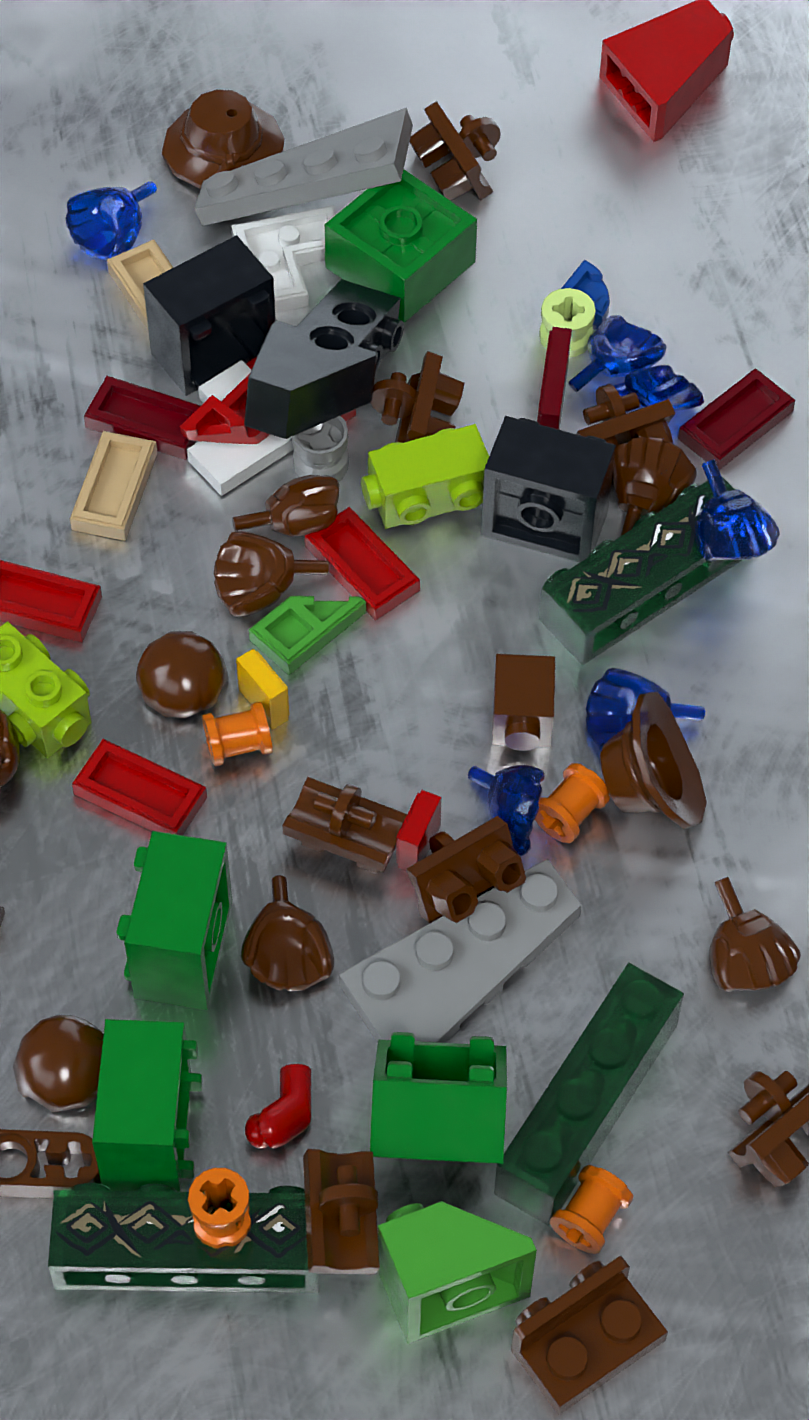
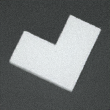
(283, 246)
(227, 463)

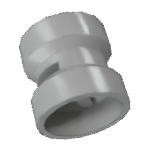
(322, 450)

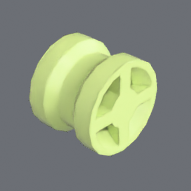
(559, 310)

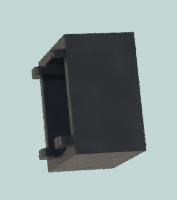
(209, 313)
(547, 489)

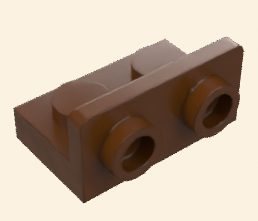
(585, 1334)

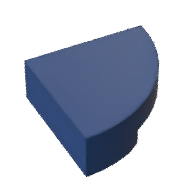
(589, 280)

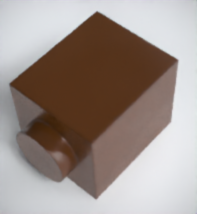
(523, 701)

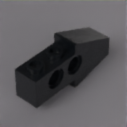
(323, 362)

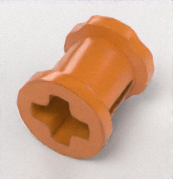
(237, 734)
(571, 803)
(219, 1188)
(591, 1209)

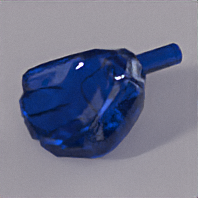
(106, 219)
(618, 350)
(659, 384)
(732, 523)
(614, 700)
(514, 798)

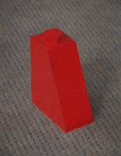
(666, 63)

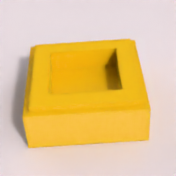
(261, 684)

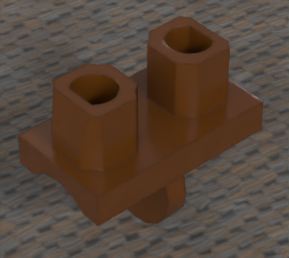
(473, 141)
(415, 400)
(623, 427)
(344, 824)
(464, 868)
(769, 1143)
(341, 1213)

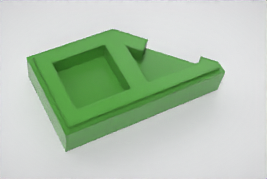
(303, 628)

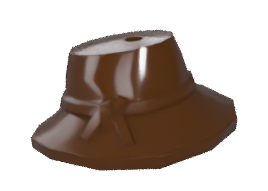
(219, 136)
(652, 767)

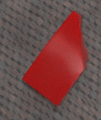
(223, 420)

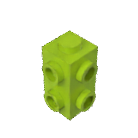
(426, 476)
(38, 697)

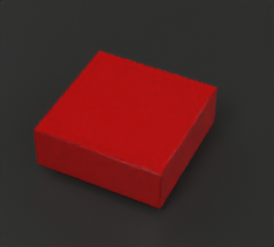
(419, 825)

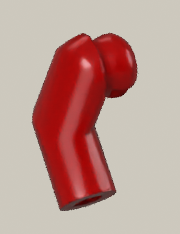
(287, 1115)

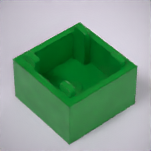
(401, 242)
(177, 919)
(439, 1100)
(144, 1104)

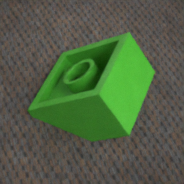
(450, 1267)

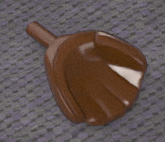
(649, 477)
(297, 507)
(256, 571)
(287, 944)
(749, 948)

